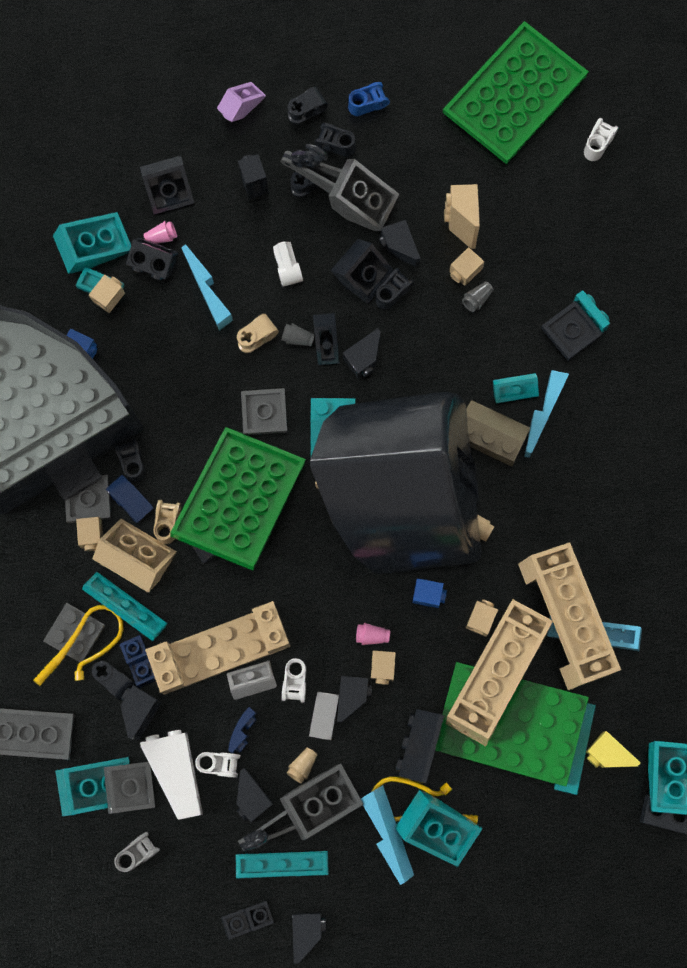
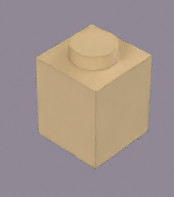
(466, 267)
(107, 293)
(89, 532)
(482, 617)
(383, 667)

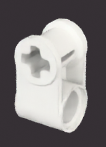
(600, 137)
(294, 683)
(220, 764)

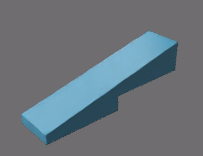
(204, 280)
(539, 418)
(619, 635)
(391, 846)

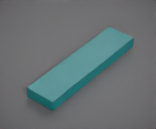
(124, 606)
(577, 765)
(281, 864)

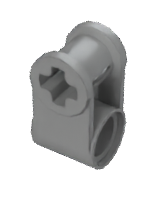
(137, 852)

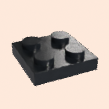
(571, 330)

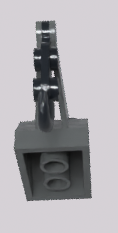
(357, 191)
(311, 807)

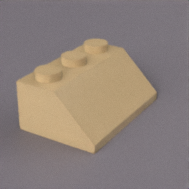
(463, 213)
(133, 555)

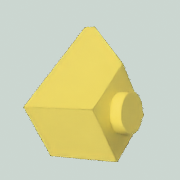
(610, 753)

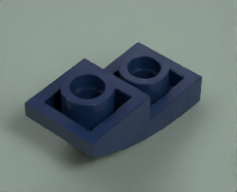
(129, 498)
(138, 661)
(238, 738)

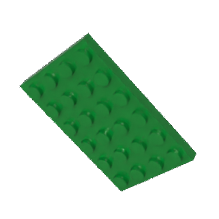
(515, 92)
(238, 498)
(532, 737)

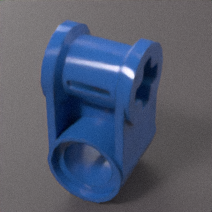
(371, 98)

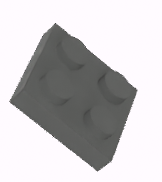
(264, 411)
(90, 502)
(65, 627)
(129, 787)

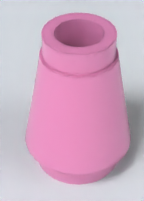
(162, 233)
(371, 634)

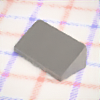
(251, 680)
(324, 716)

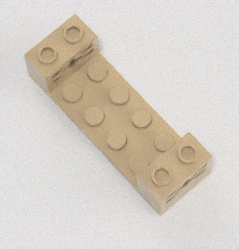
(572, 615)
(218, 649)
(498, 672)

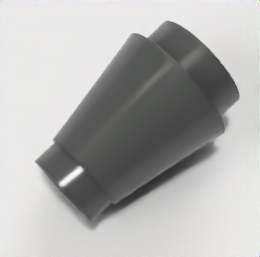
(476, 297)
(296, 335)

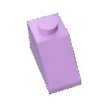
(240, 101)

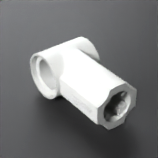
(288, 268)

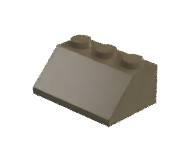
(495, 433)

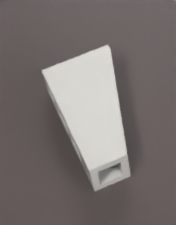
(174, 769)

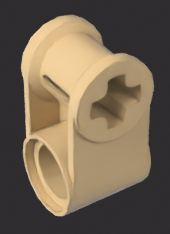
(258, 331)
(165, 518)

